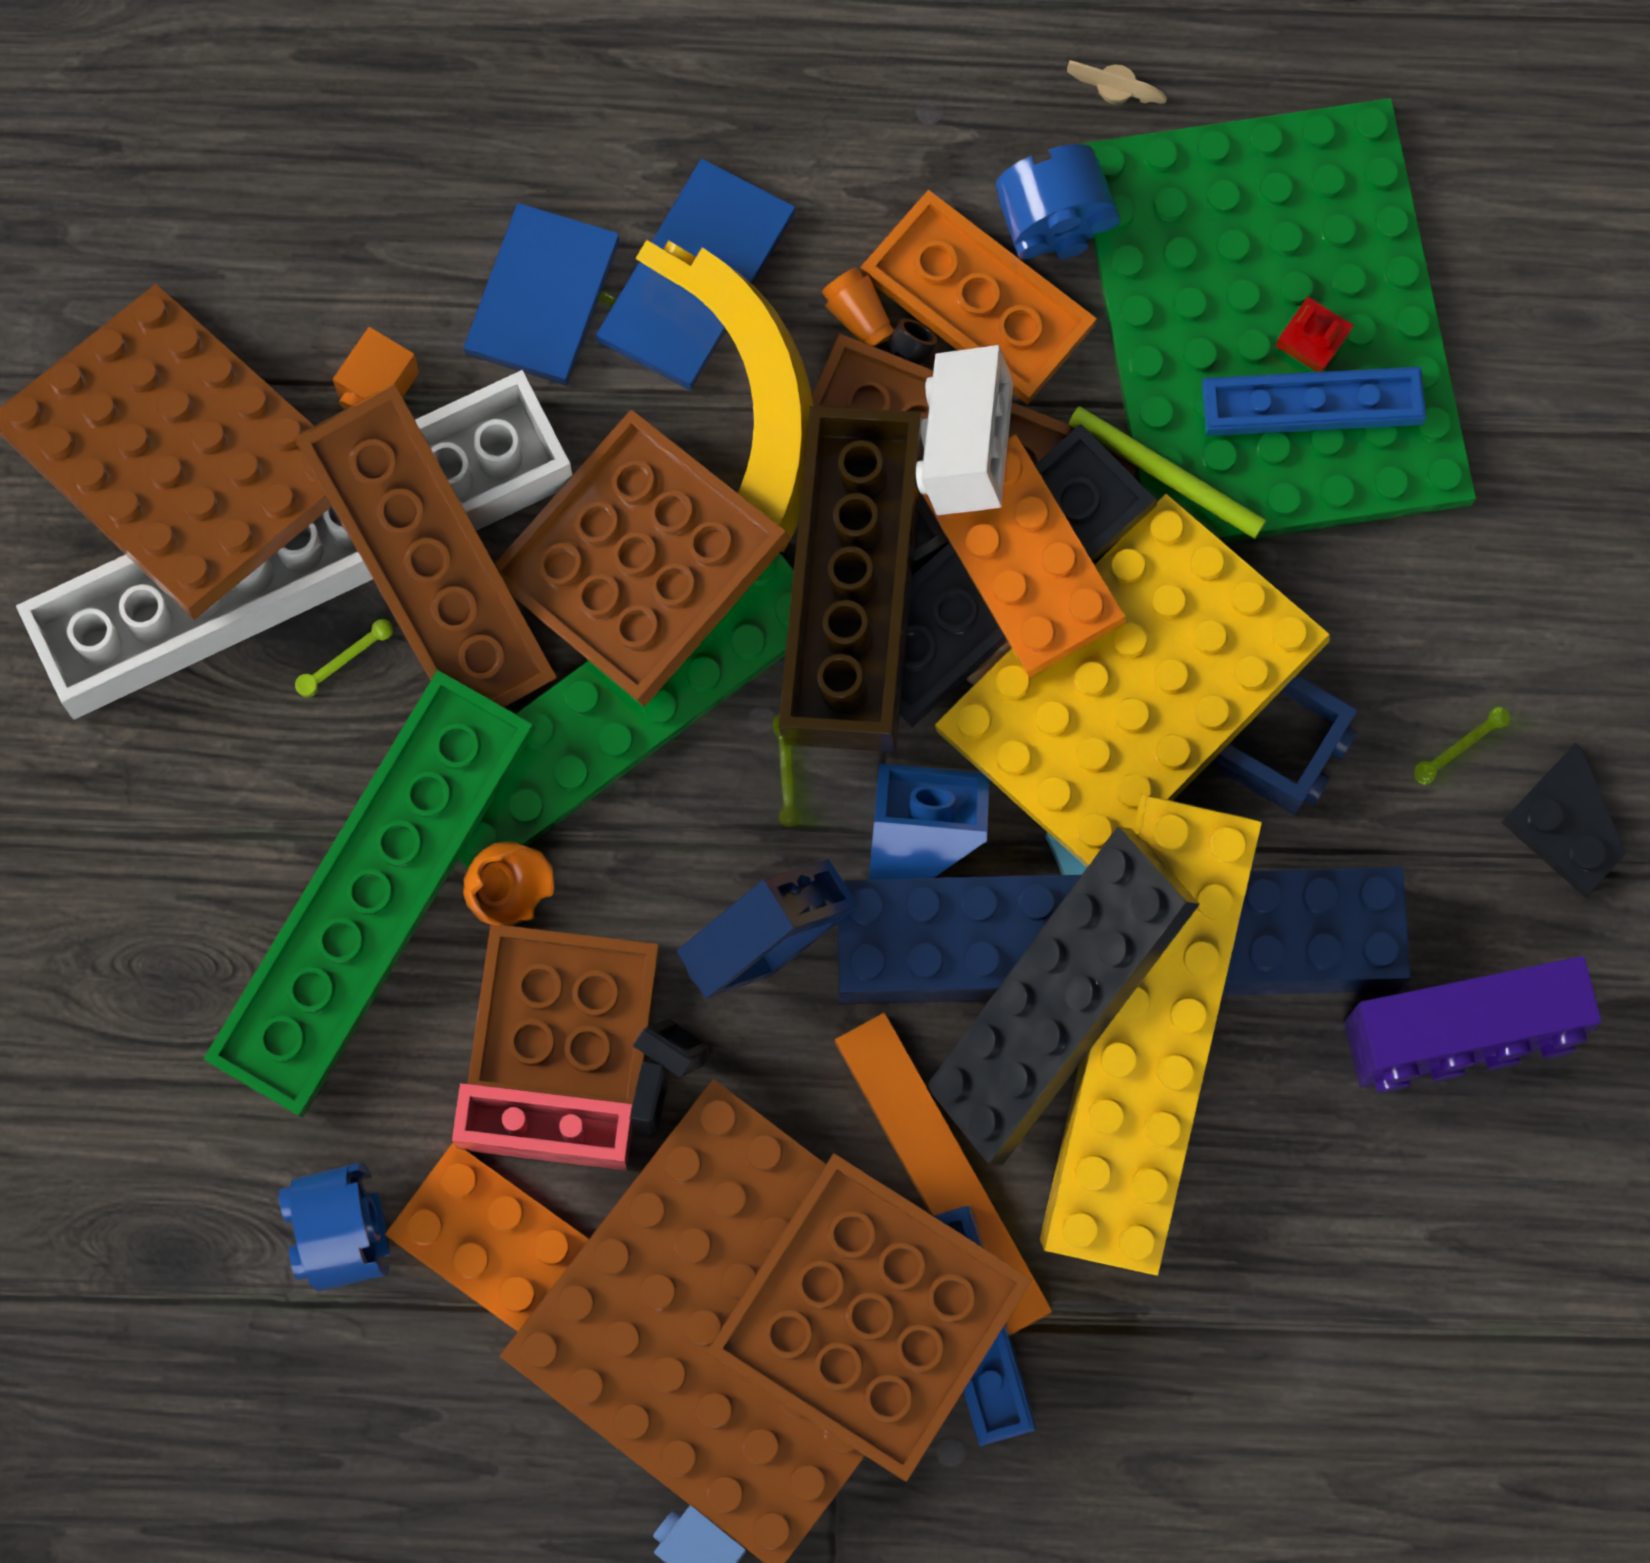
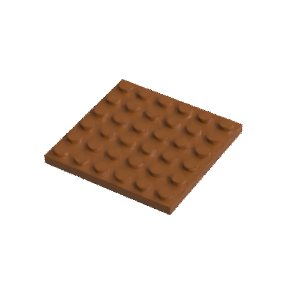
(645, 1300)

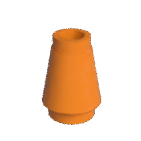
(858, 307)

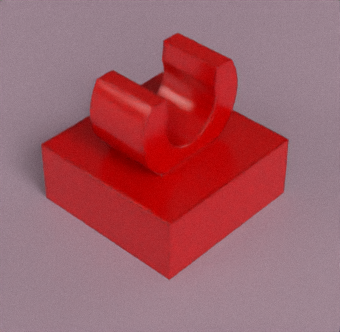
(1314, 335)

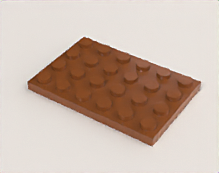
(170, 450)

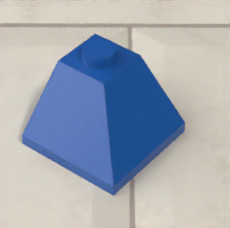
(926, 820)

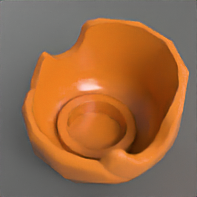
(507, 883)

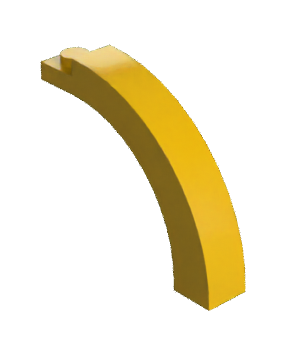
(773, 368)

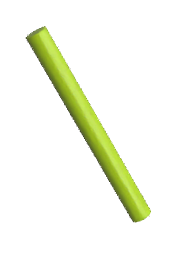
(1169, 473)

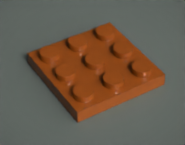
(562, 1013)

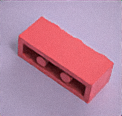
(543, 1127)

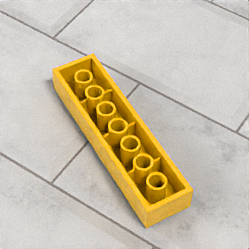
(1148, 1066)

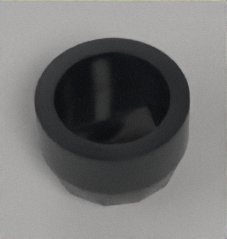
(912, 341)

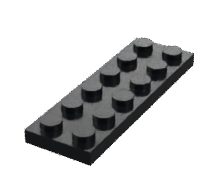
(948, 619)
(1062, 995)

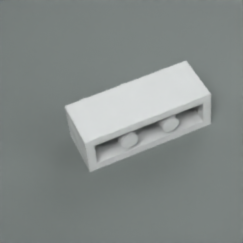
(966, 430)

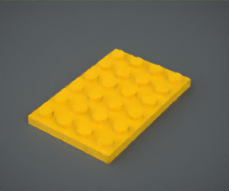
(1145, 701)

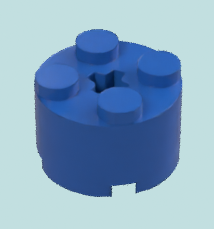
(1056, 202)
(335, 1227)

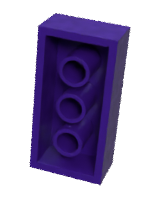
(1472, 1023)

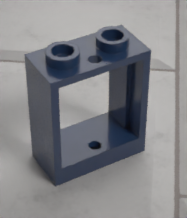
(1312, 782)
(767, 928)

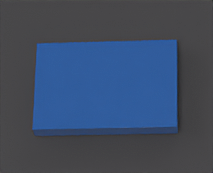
(542, 294)

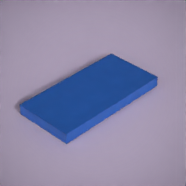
(665, 323)

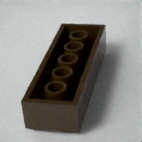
(852, 580)

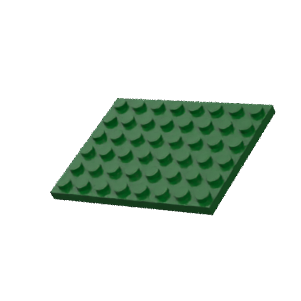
(1211, 265)

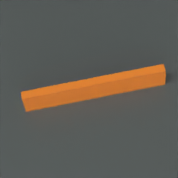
(929, 1147)

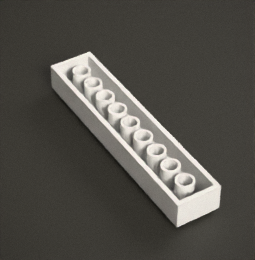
(124, 632)

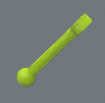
(308, 684)

